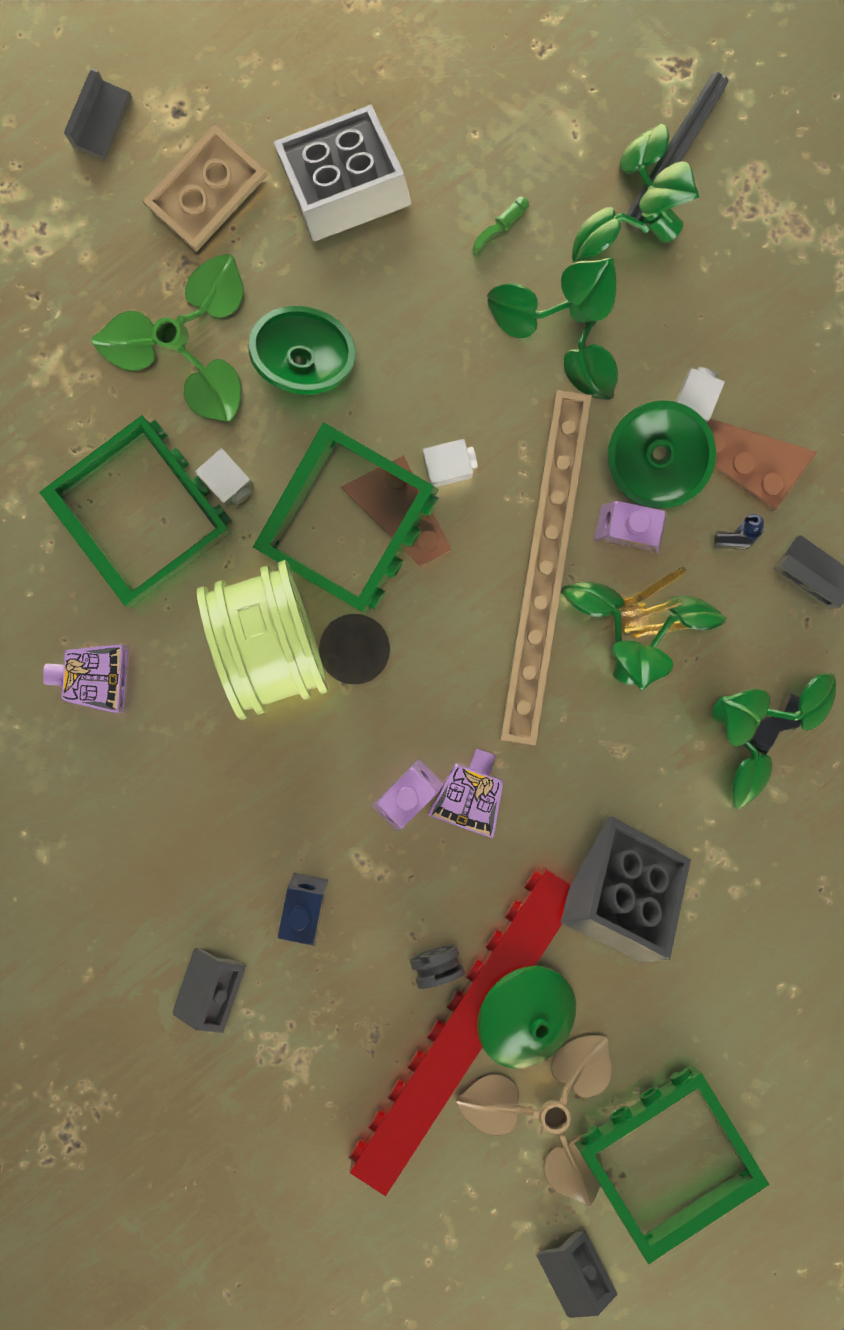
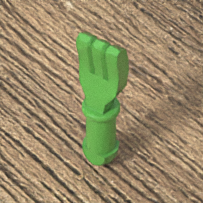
(502, 224)

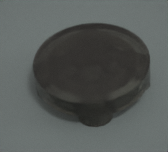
(354, 649)

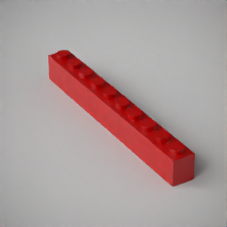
(455, 1040)

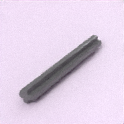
(685, 134)

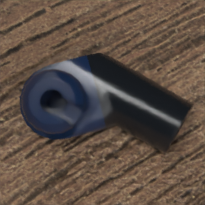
(743, 536)

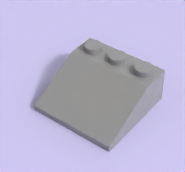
(343, 173)

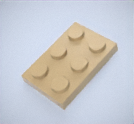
(205, 187)

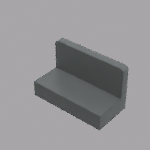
(97, 116)
(813, 572)
(208, 991)
(578, 1276)

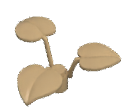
(493, 1101)

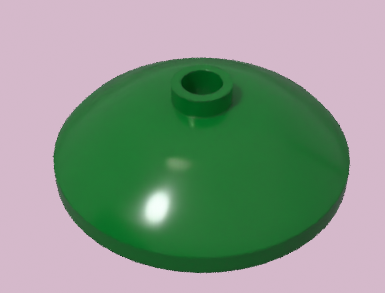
(301, 350)
(687, 460)
(517, 1008)

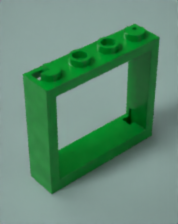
(298, 490)
(55, 497)
(703, 1210)

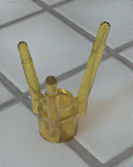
(636, 616)

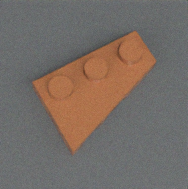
(758, 462)
(387, 502)

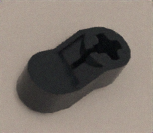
(771, 726)

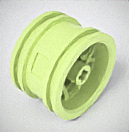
(261, 640)

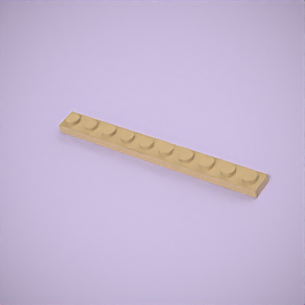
(545, 567)

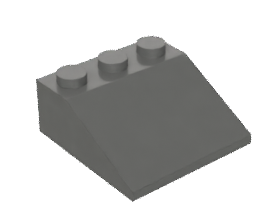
(628, 893)

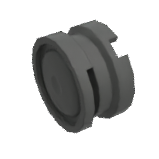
(437, 966)

